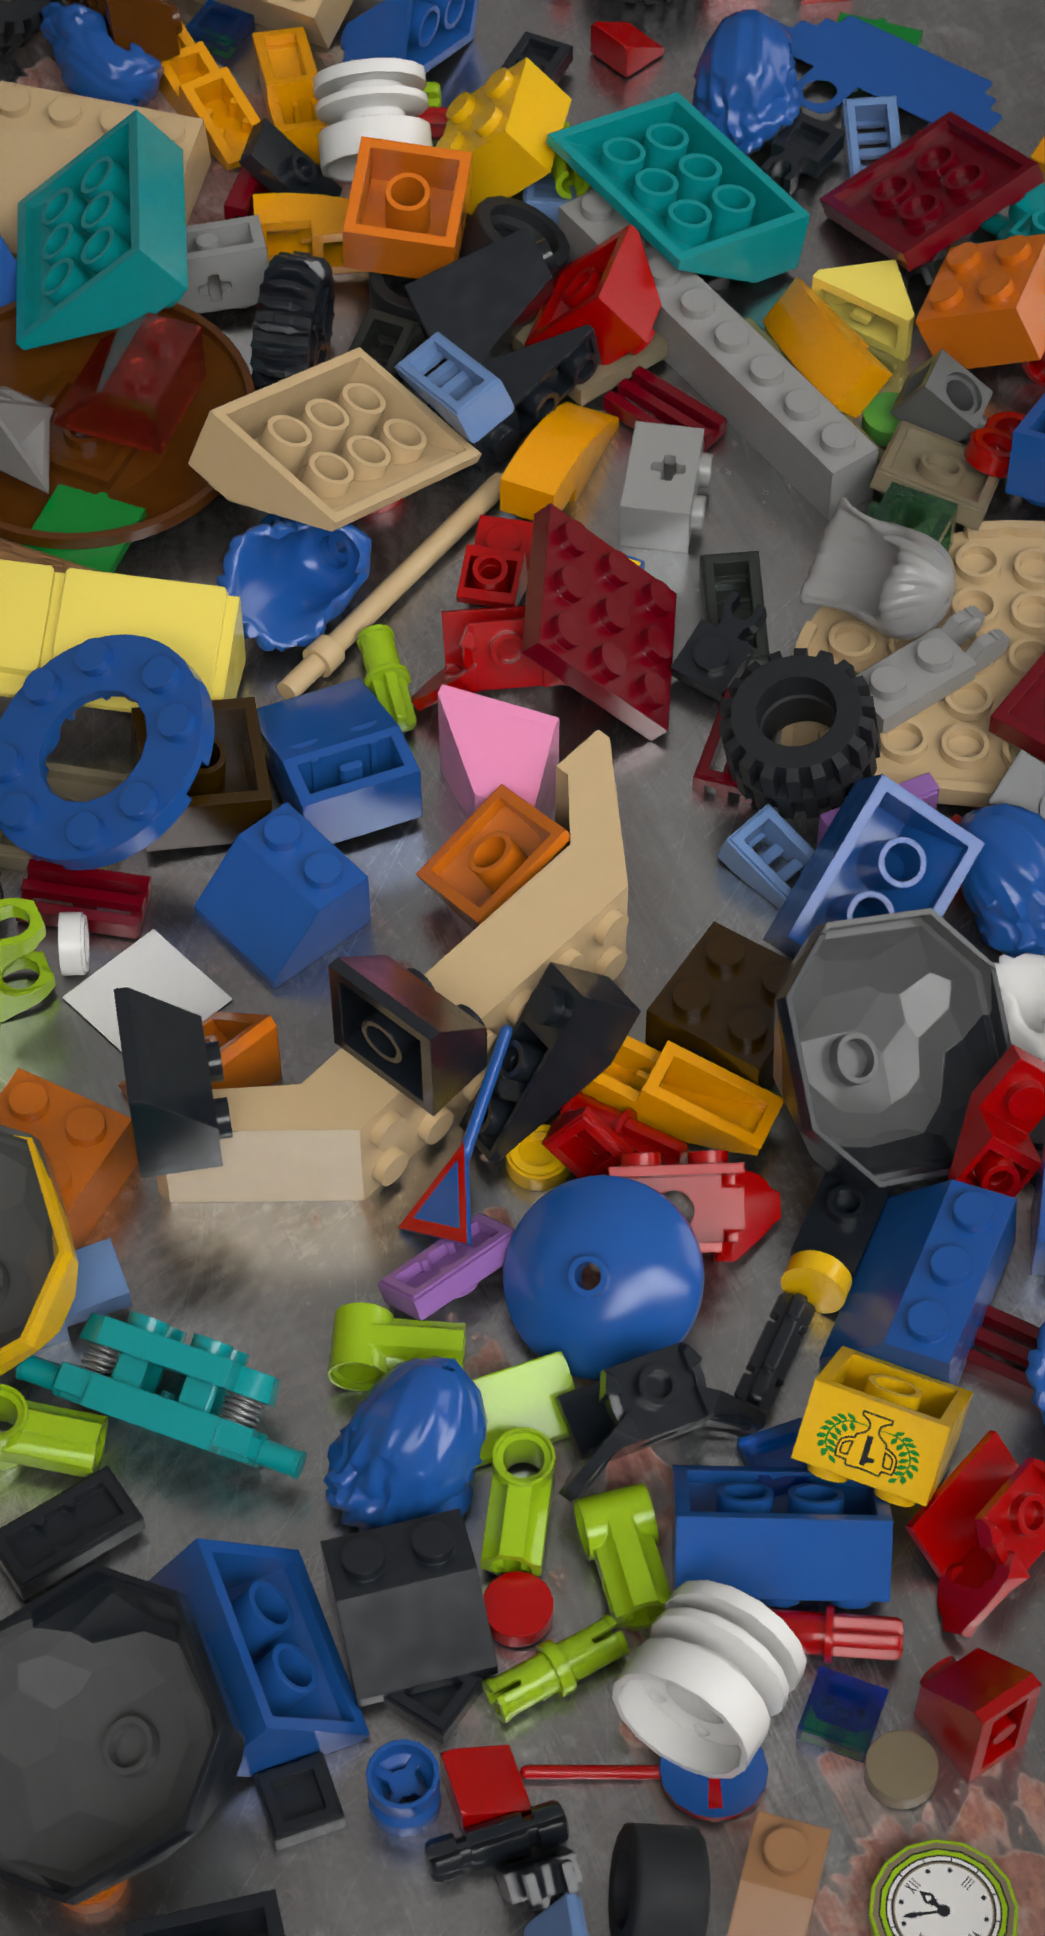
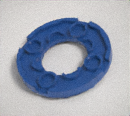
(153, 795)

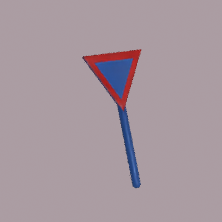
(445, 1205)

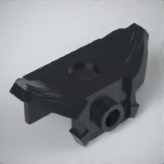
(643, 1406)

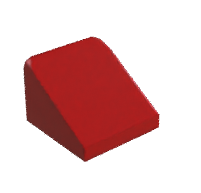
(623, 46)
(584, 1143)
(483, 1783)

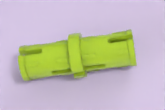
(555, 1668)

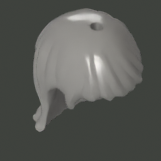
(881, 574)

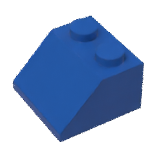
(284, 896)

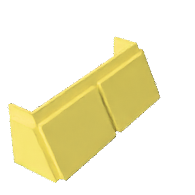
(55, 611)

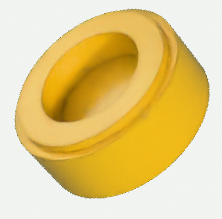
(534, 1165)
(819, 1278)

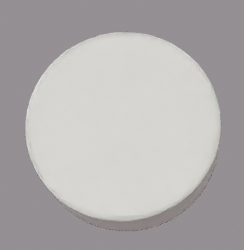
(73, 943)

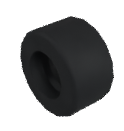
(659, 1881)

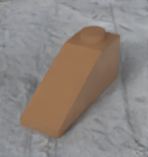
(779, 1878)

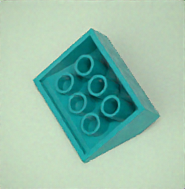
(687, 189)
(103, 238)

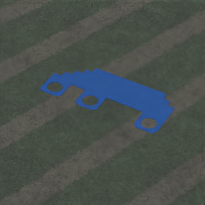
(868, 58)

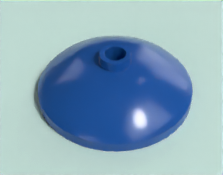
(646, 1266)

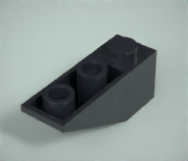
(536, 383)
(555, 1051)

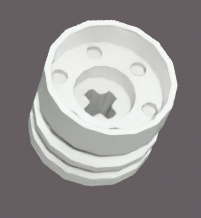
(368, 100)
(709, 1679)

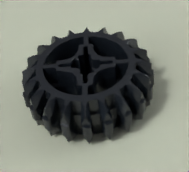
(292, 317)

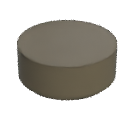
(901, 1769)

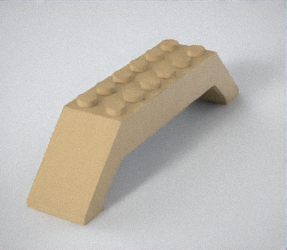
(351, 1128)

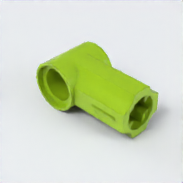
(372, 1341)
(50, 1436)
(517, 1505)
(622, 1538)

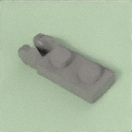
(931, 667)

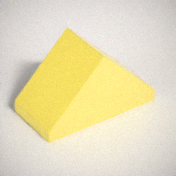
(871, 303)

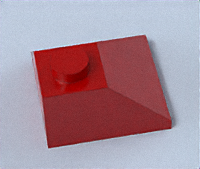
(608, 291)

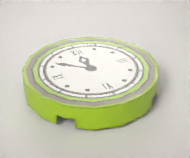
(942, 1892)

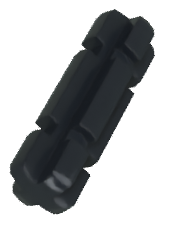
(775, 1351)
(496, 1841)

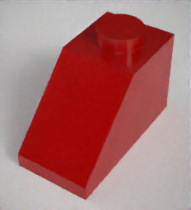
(977, 1709)

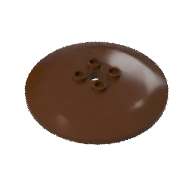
(153, 481)

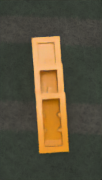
(204, 91)

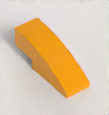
(287, 86)
(303, 225)
(825, 349)
(556, 460)
(687, 1097)

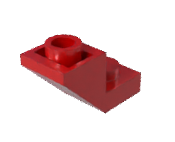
(497, 563)
(995, 1133)

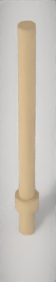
(327, 651)

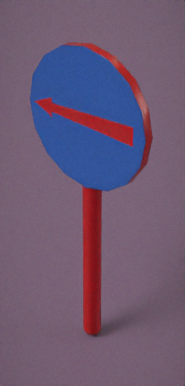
(692, 1793)

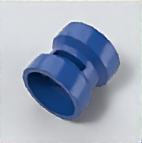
(405, 1771)

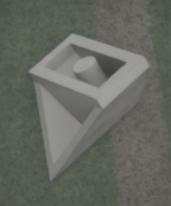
(24, 438)

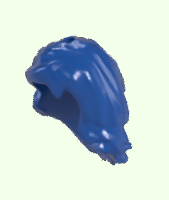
(93, 62)
(748, 79)
(294, 579)
(1008, 878)
(408, 1446)

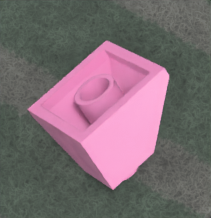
(493, 745)

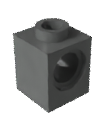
(943, 399)

